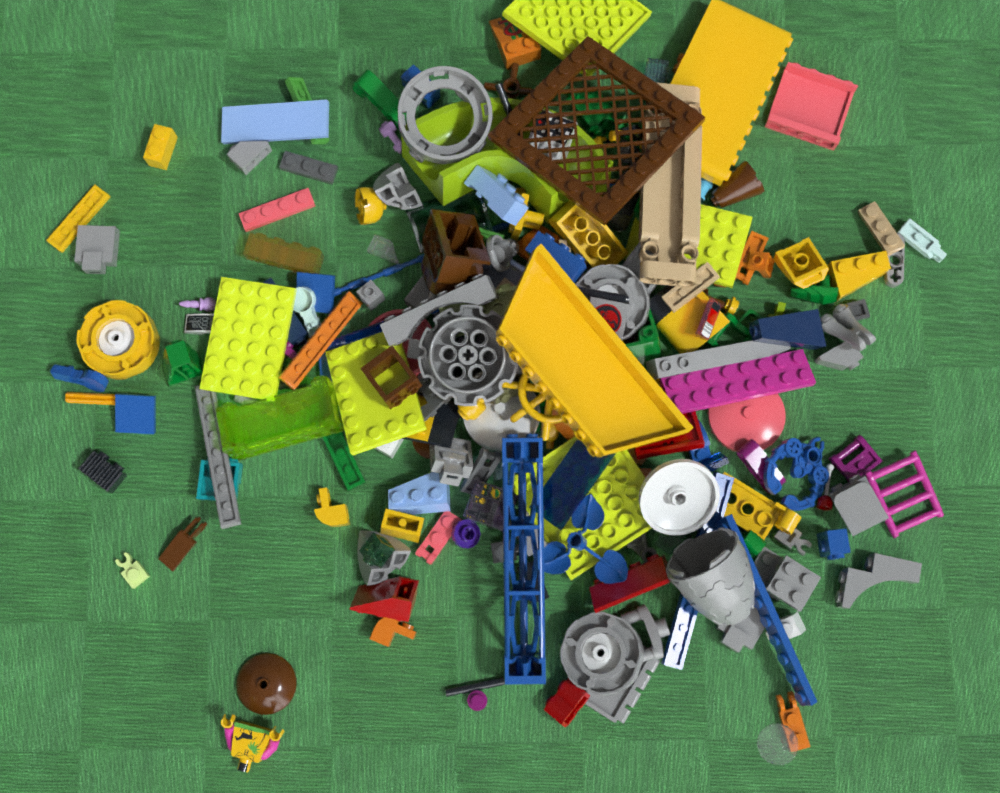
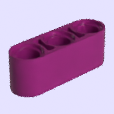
(753, 458)

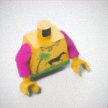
(249, 741)

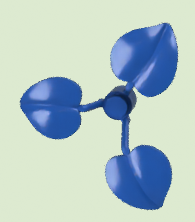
(589, 515)

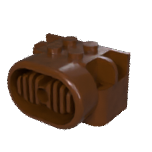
(452, 250)

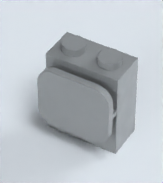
(857, 504)

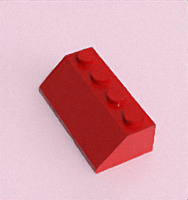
(640, 580)

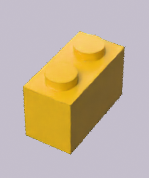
(160, 147)
(402, 525)

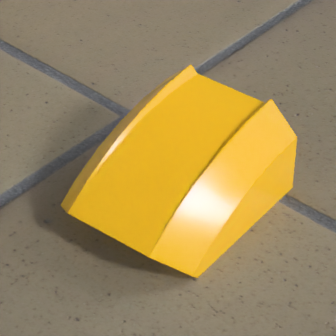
(802, 263)

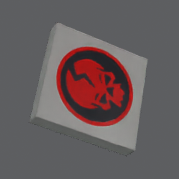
(613, 313)

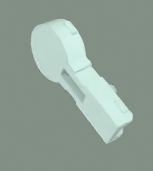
(306, 299)

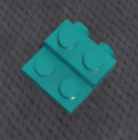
(205, 487)

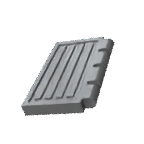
(614, 705)

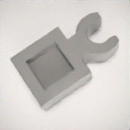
(792, 540)

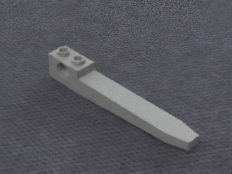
(711, 358)

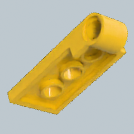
(764, 514)

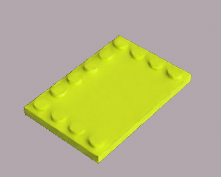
(363, 411)

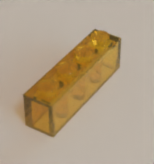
(283, 254)

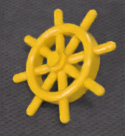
(528, 407)

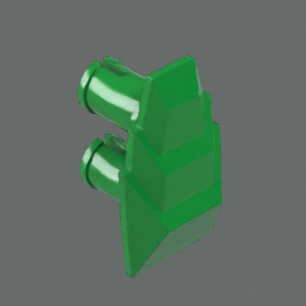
(818, 294)

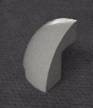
(395, 189)
(375, 574)

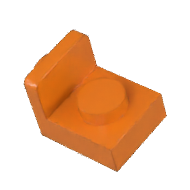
(761, 262)

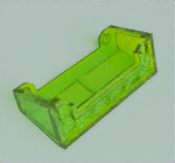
(279, 420)

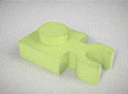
(134, 572)

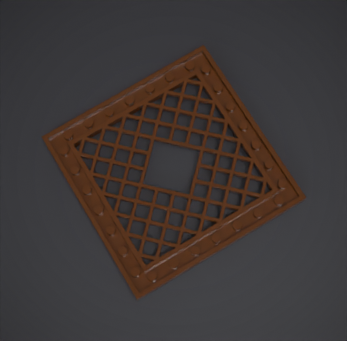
(599, 205)

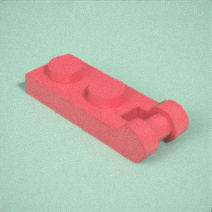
(438, 537)

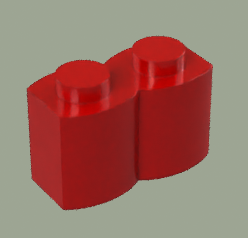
(566, 702)

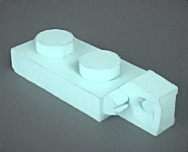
(922, 241)

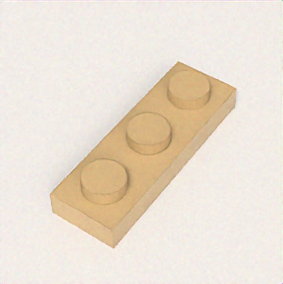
(881, 228)
(680, 296)

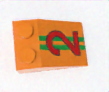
(513, 43)

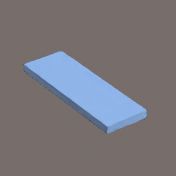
(275, 121)

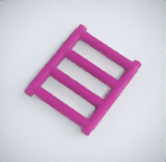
(920, 476)

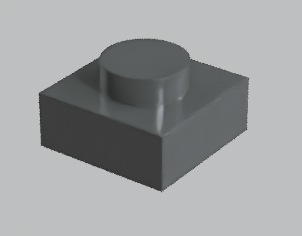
(859, 309)

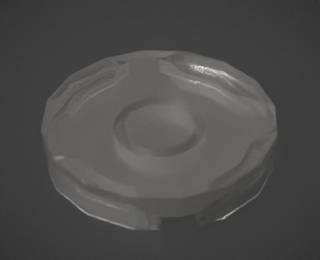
(777, 744)

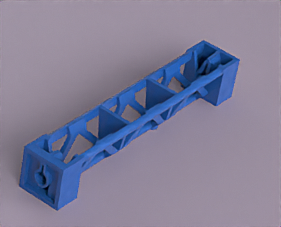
(525, 664)

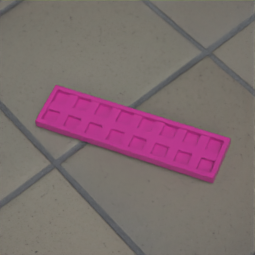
(739, 381)

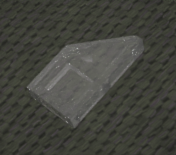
(382, 248)

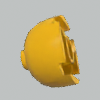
(369, 205)

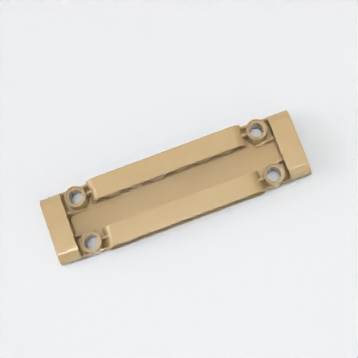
(672, 205)

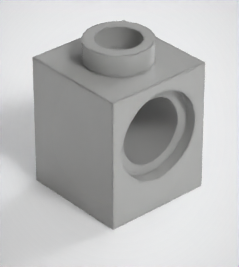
(370, 295)

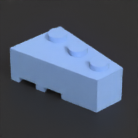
(498, 194)
(420, 496)

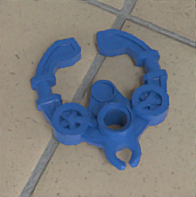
(805, 461)

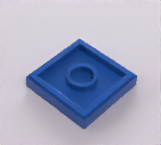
(323, 287)
(135, 413)

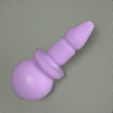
(207, 304)

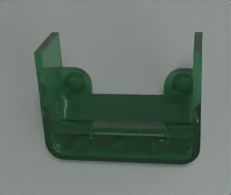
(467, 204)

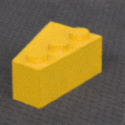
(857, 272)

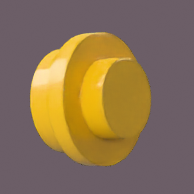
(731, 305)

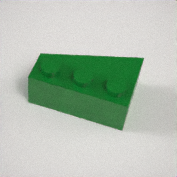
(180, 363)

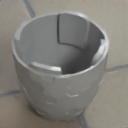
(714, 576)

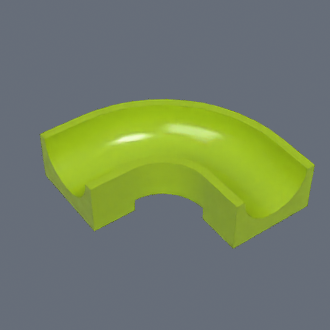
(446, 181)

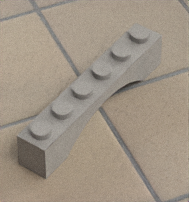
(402, 327)

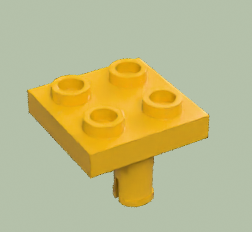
(529, 219)

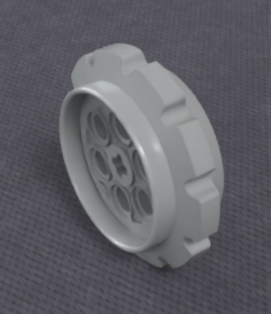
(465, 389)

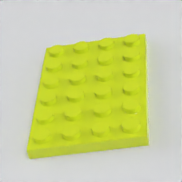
(720, 242)
(248, 338)

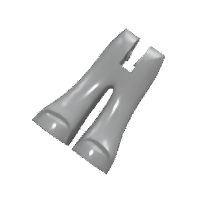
(847, 328)

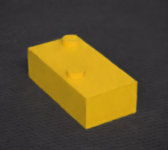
(587, 236)

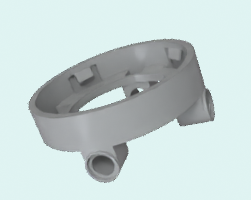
(467, 89)

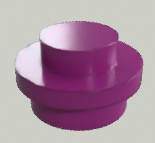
(477, 700)

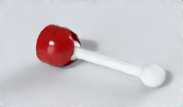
(825, 501)

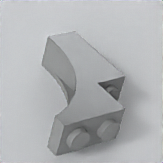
(879, 569)

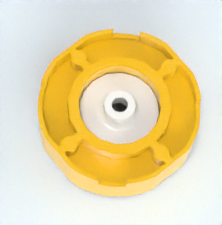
(118, 340)

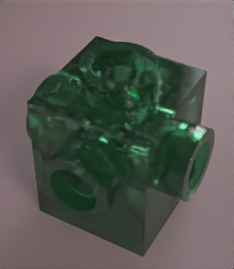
(376, 550)

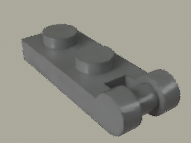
(481, 469)

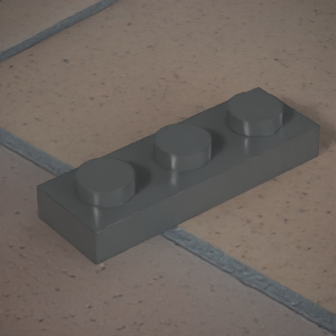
(308, 167)

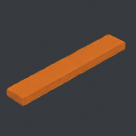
(320, 340)

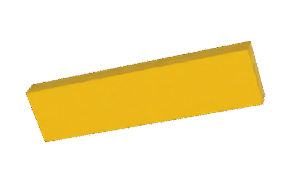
(80, 215)

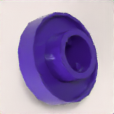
(465, 534)

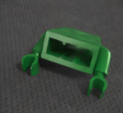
(593, 123)

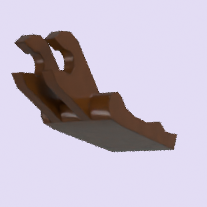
(181, 545)

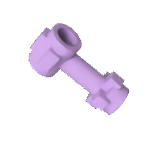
(388, 129)

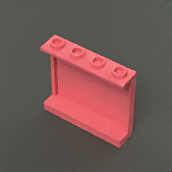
(810, 106)

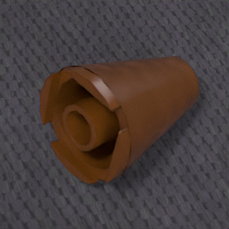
(739, 187)

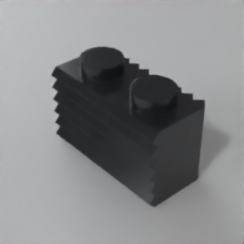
(102, 471)

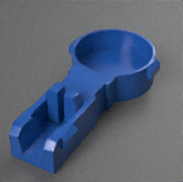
(87, 378)

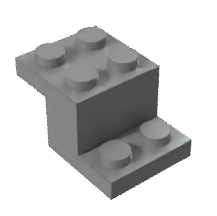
(785, 578)

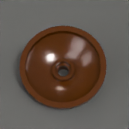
(280, 683)

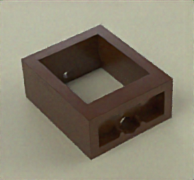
(381, 364)

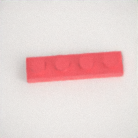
(277, 210)

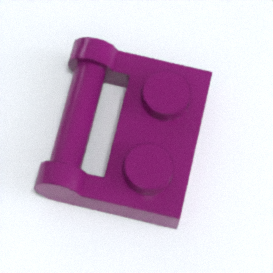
(861, 463)

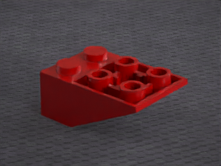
(387, 599)

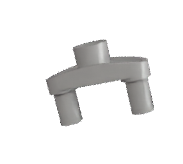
(656, 630)

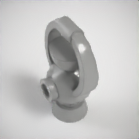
(501, 251)

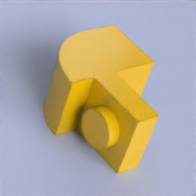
(331, 515)

